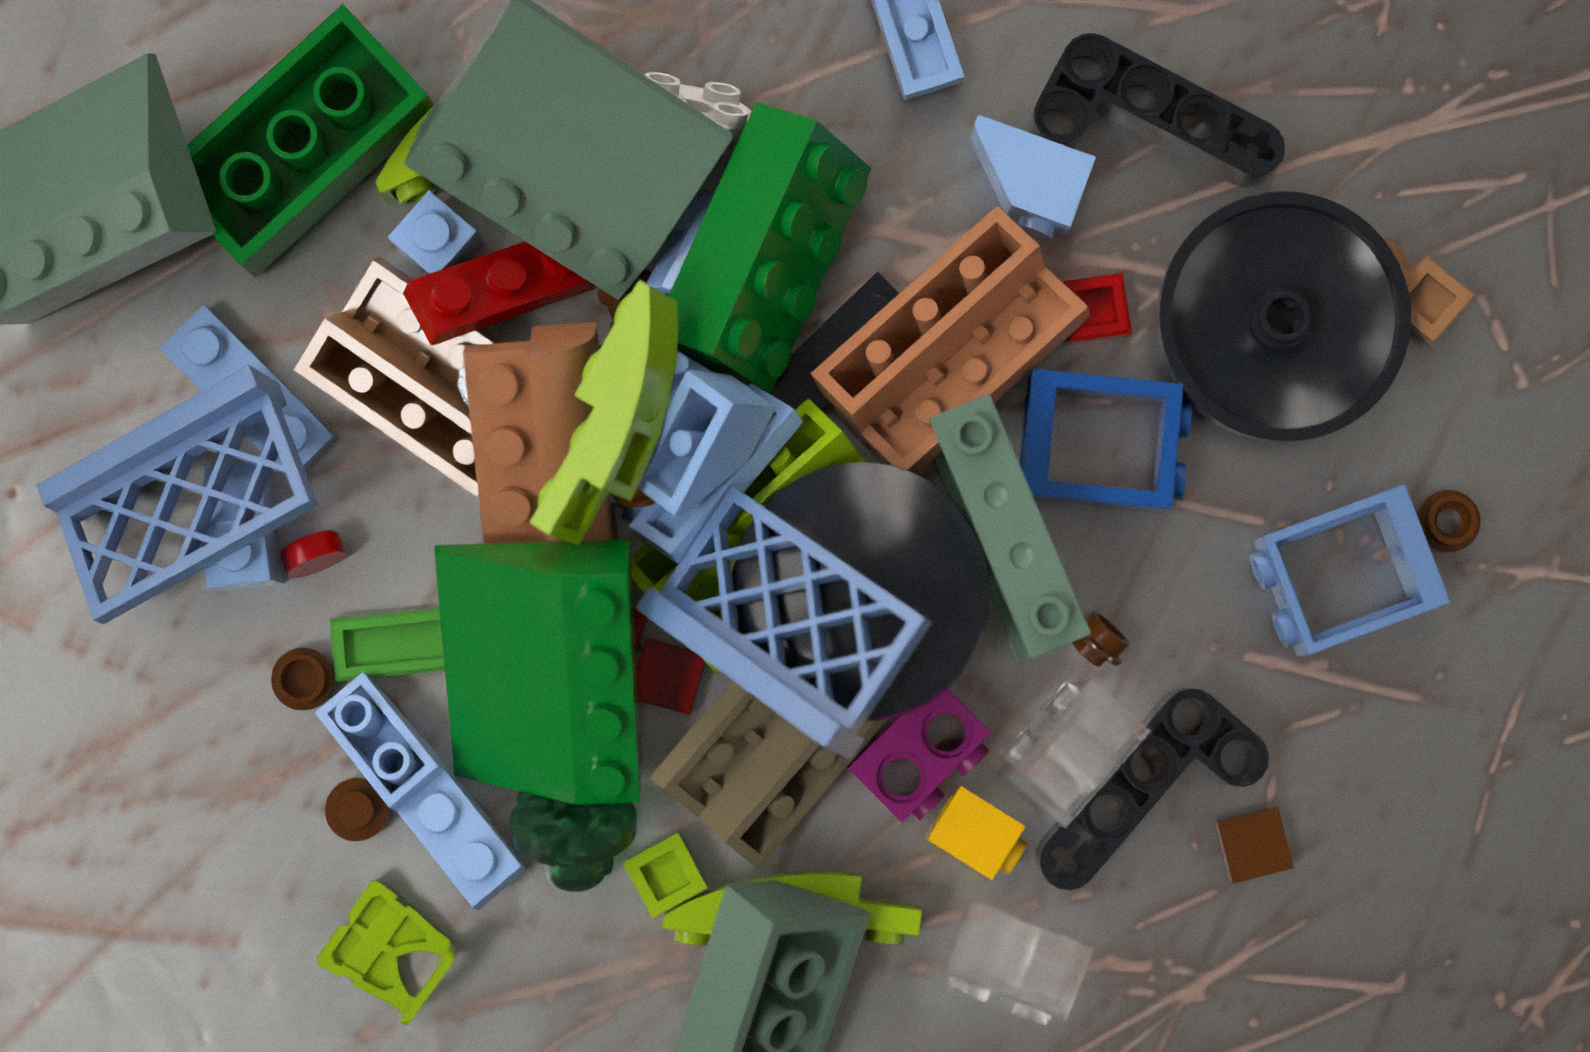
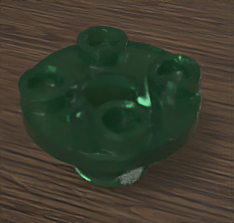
(571, 838)

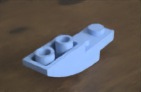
(421, 790)

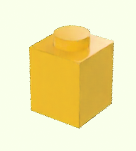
(977, 833)

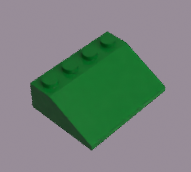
(542, 667)

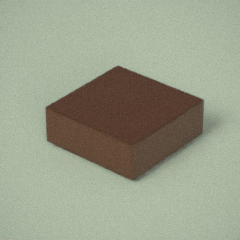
(1253, 844)

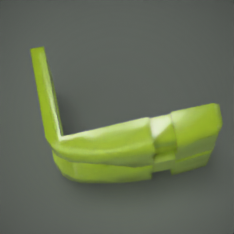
(373, 940)

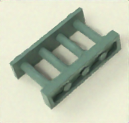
(1022, 563)

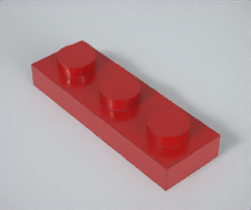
(489, 291)

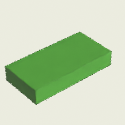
(387, 644)

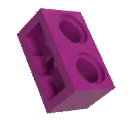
(909, 739)

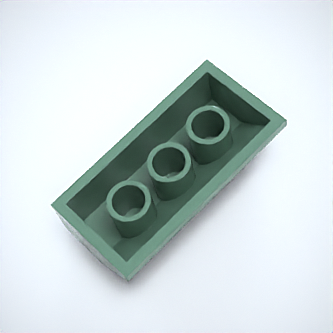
(772, 971)

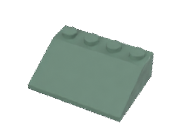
(567, 147)
(94, 192)

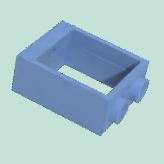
(1406, 548)

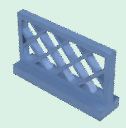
(171, 445)
(765, 673)

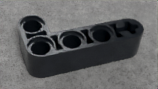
(1161, 123)
(1139, 797)

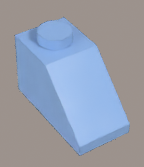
(1032, 176)
(703, 439)
(255, 563)

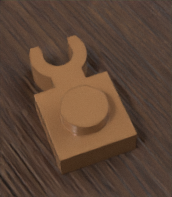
(1434, 296)

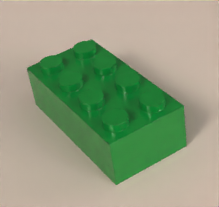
(303, 138)
(766, 245)

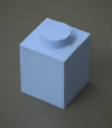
(435, 236)

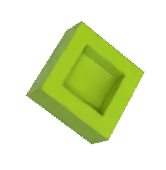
(665, 875)

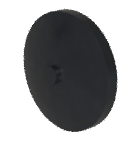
(1283, 317)
(906, 542)

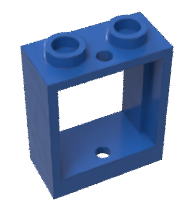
(1037, 436)

